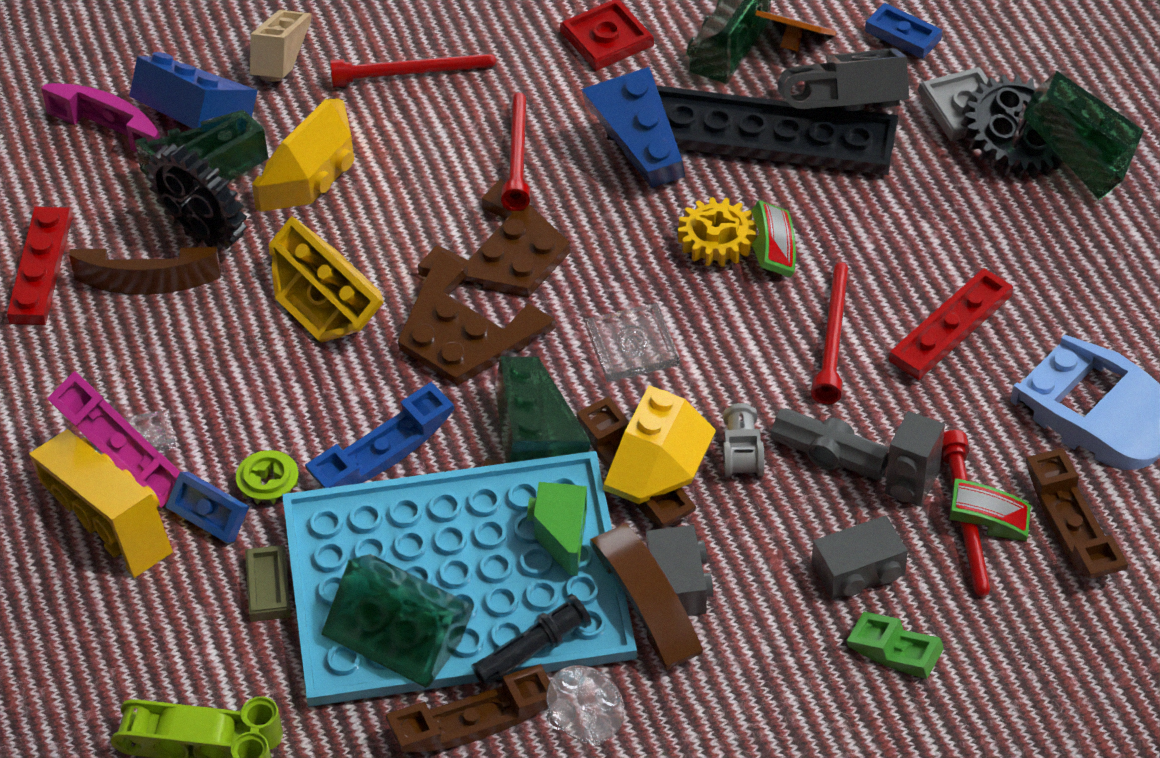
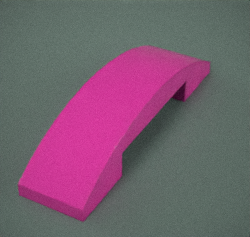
(77, 101)
(114, 436)

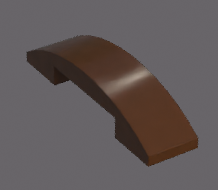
(146, 276)
(605, 428)
(1071, 517)
(649, 593)
(472, 717)

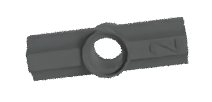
(830, 443)

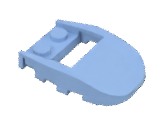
(1122, 425)

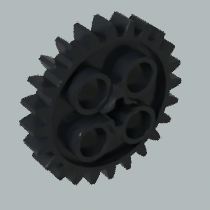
(992, 121)
(196, 196)

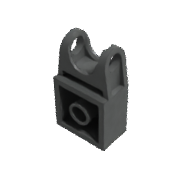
(849, 81)

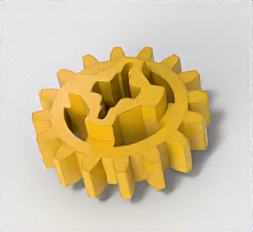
(717, 231)

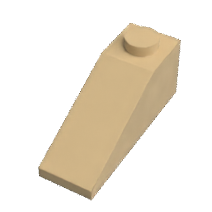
(277, 44)

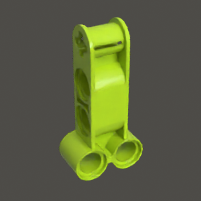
(198, 731)

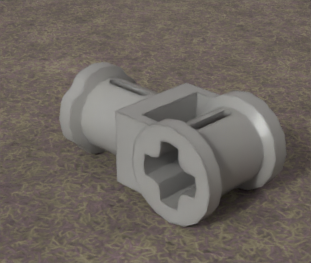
(742, 442)

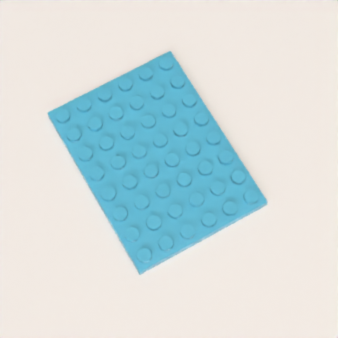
(467, 538)

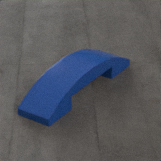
(387, 444)

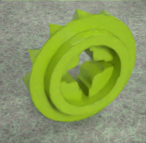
(259, 466)

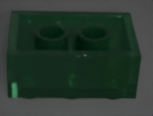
(726, 38)
(396, 619)

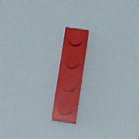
(39, 266)
(950, 324)

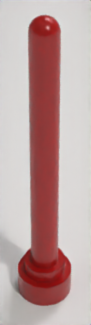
(345, 72)
(516, 192)
(827, 384)
(954, 453)

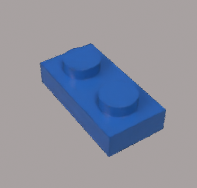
(903, 30)
(207, 506)

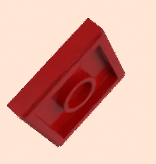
(606, 34)

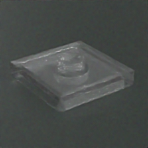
(632, 342)

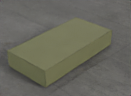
(267, 583)

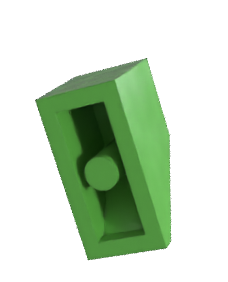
(560, 521)

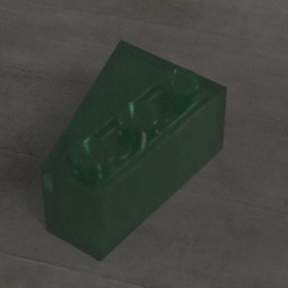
(1084, 132)
(228, 142)
(534, 413)

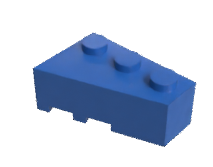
(186, 91)
(638, 123)

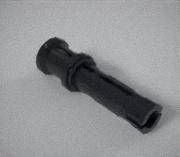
(547, 631)

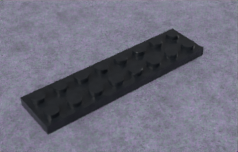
(780, 131)

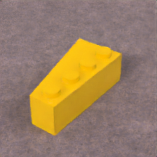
(104, 499)

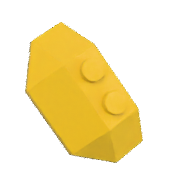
(307, 160)
(320, 284)
(659, 448)

